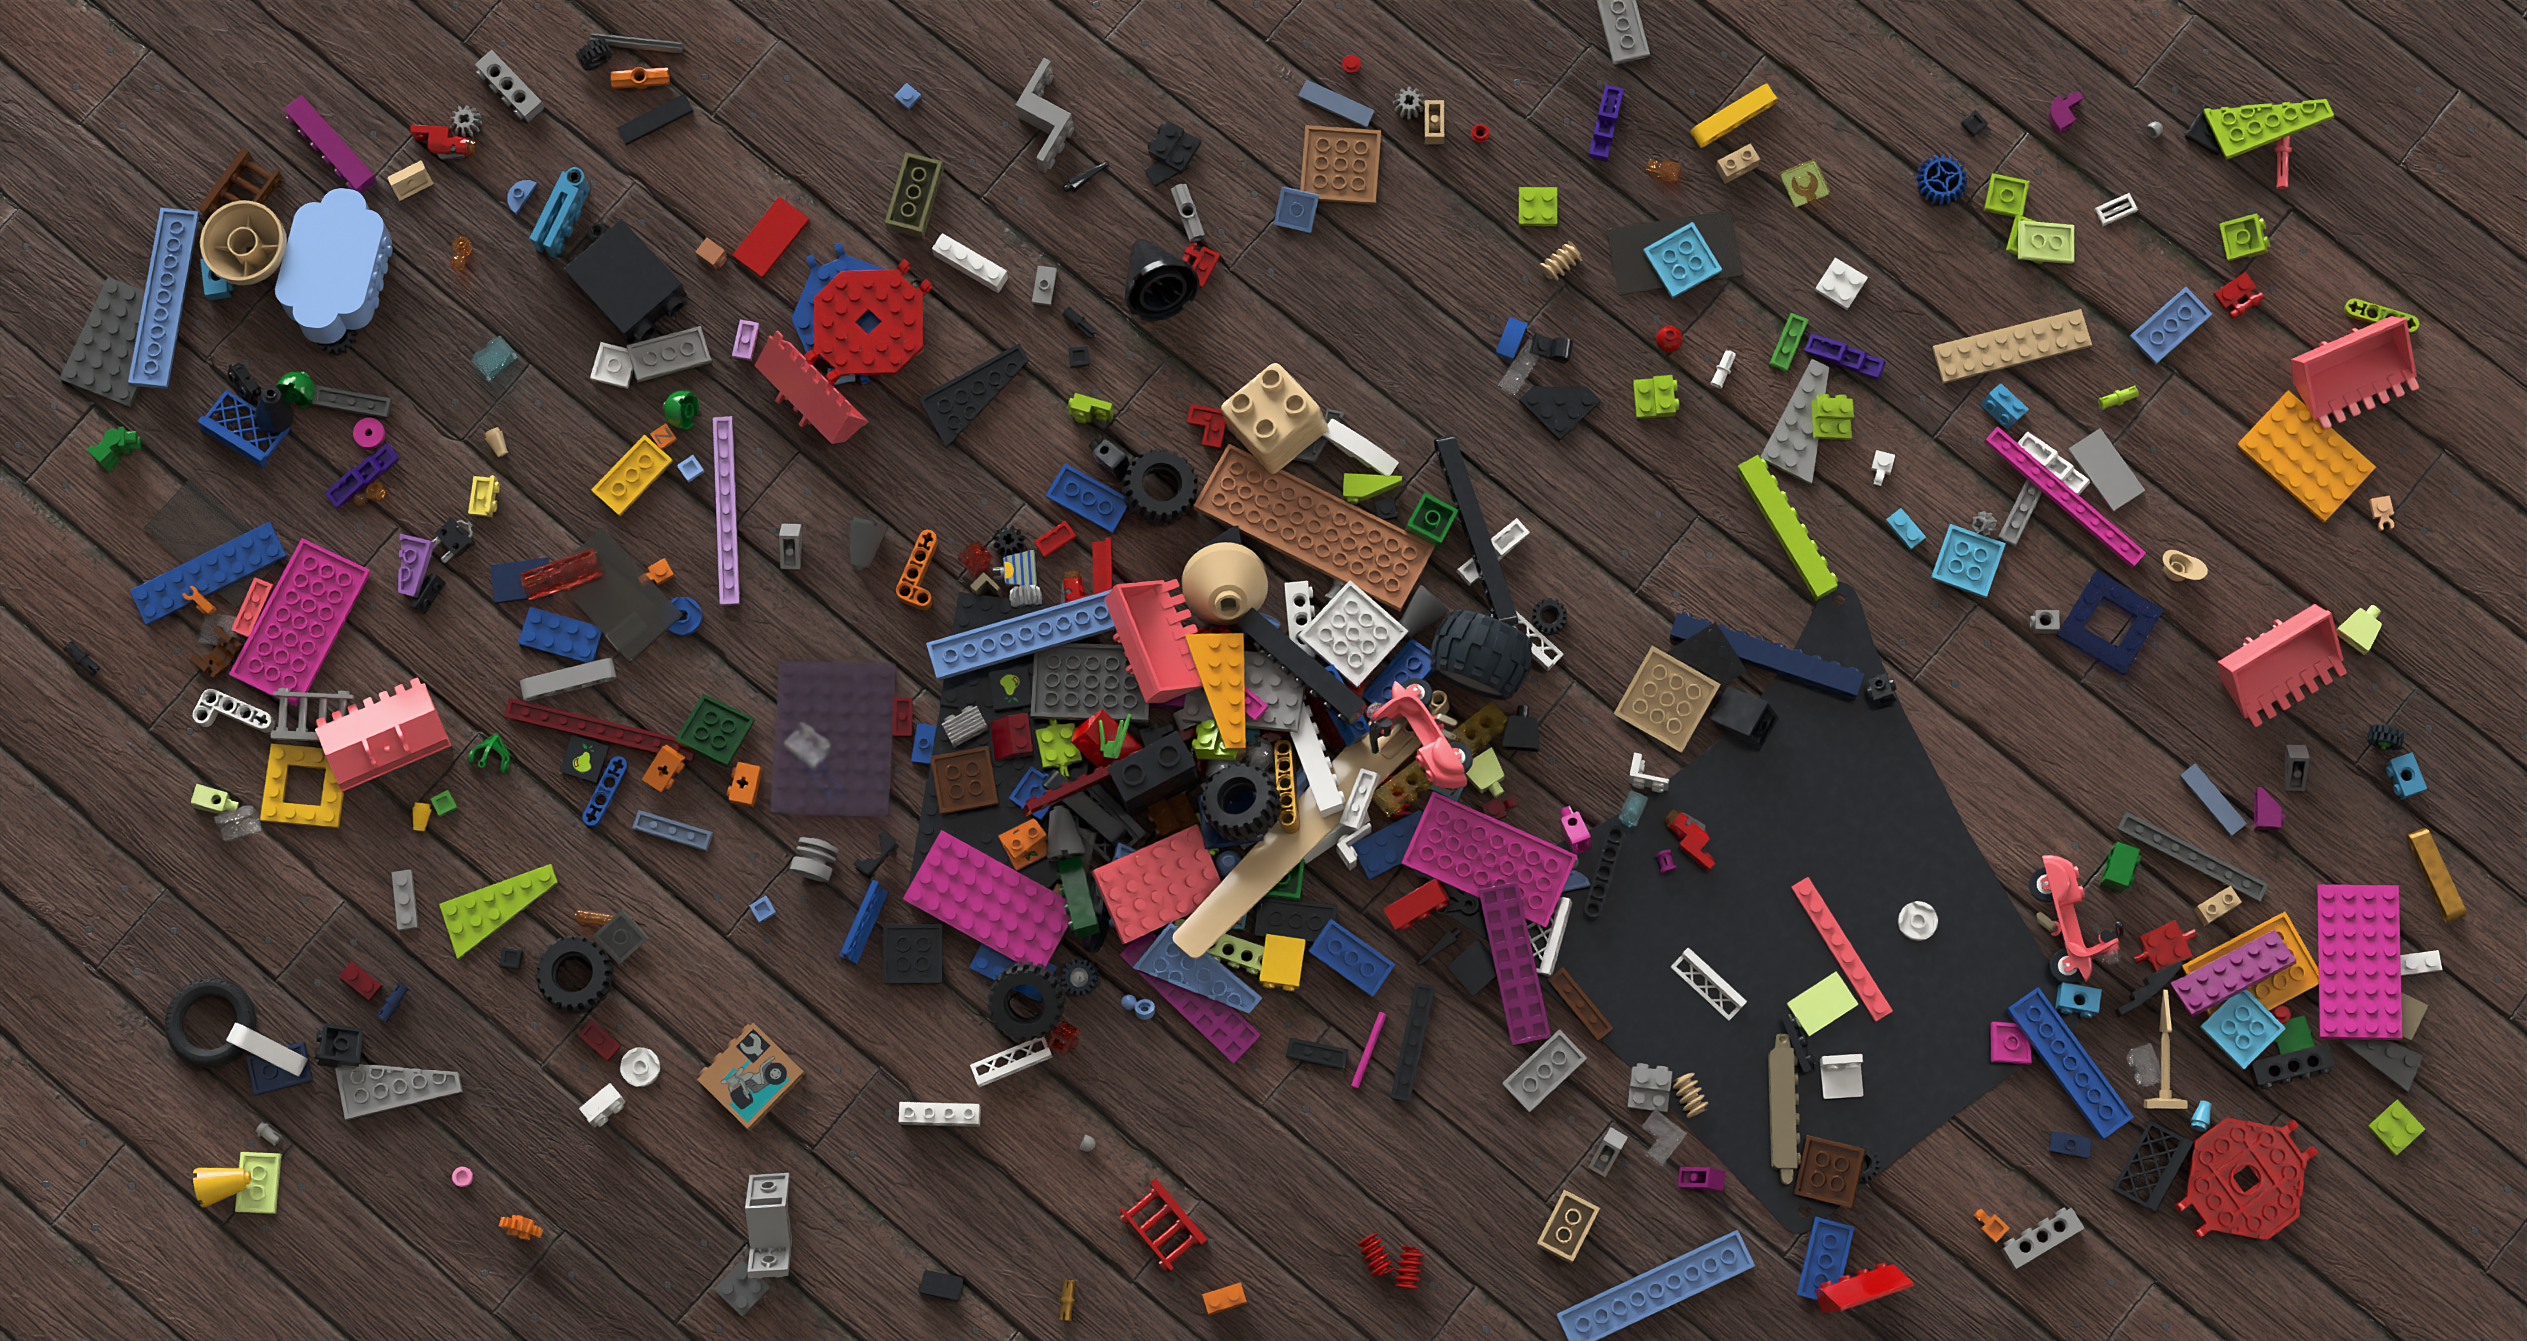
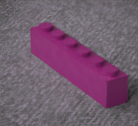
(330, 145)

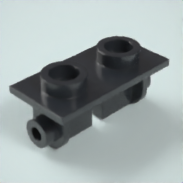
(238, 375)
(433, 586)

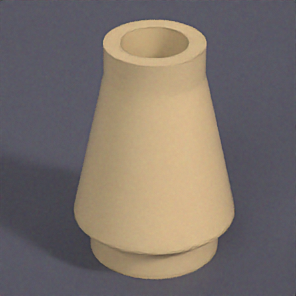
(496, 441)

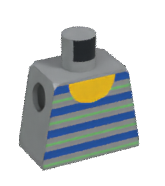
(1018, 570)

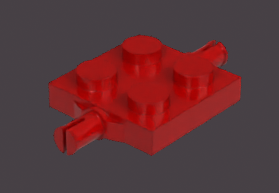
(2165, 946)

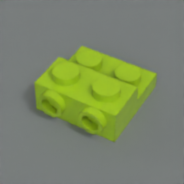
(2244, 237)
(1655, 397)
(1085, 407)
(1832, 417)
(1210, 744)

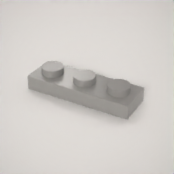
(405, 900)

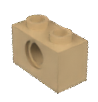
(1434, 121)
(1737, 163)
(2217, 906)

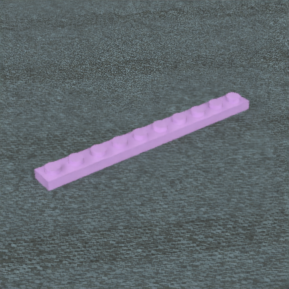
(726, 511)

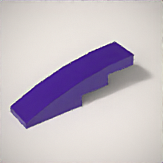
(1606, 123)
(1844, 356)
(362, 476)

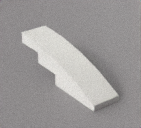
(1360, 448)
(2053, 462)
(1502, 544)

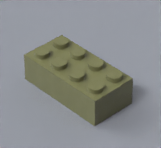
(914, 195)

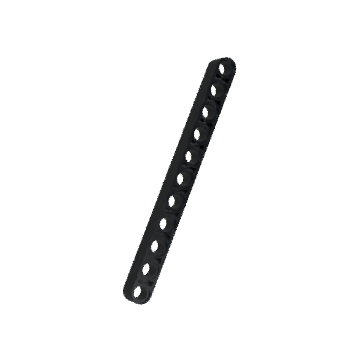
(1475, 530)

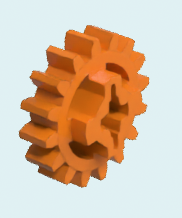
(520, 1227)

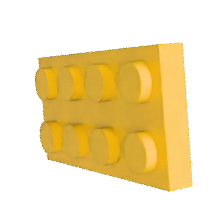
(632, 475)

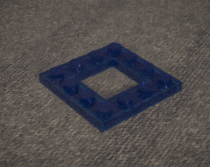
(2104, 587)

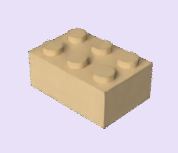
(1567, 1226)

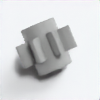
(1984, 523)

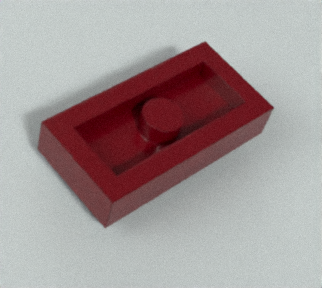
(902, 717)
(360, 981)
(599, 1040)

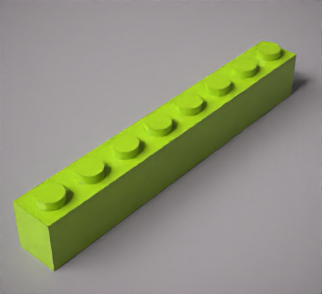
(1787, 527)

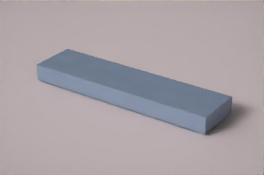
(1336, 104)
(2212, 800)
(672, 830)

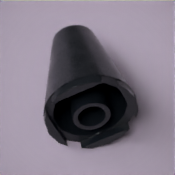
(273, 411)

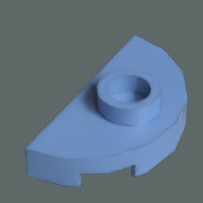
(519, 194)
(1576, 881)

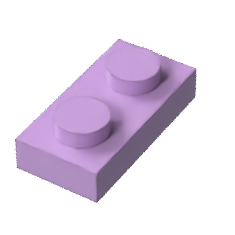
(745, 340)

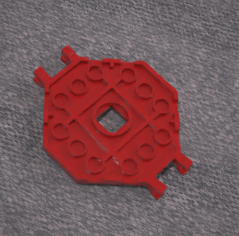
(889, 344)
(2272, 1159)

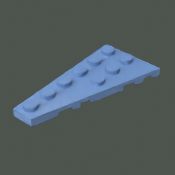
(1198, 975)

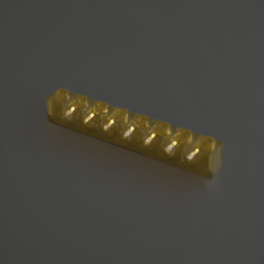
(1391, 804)

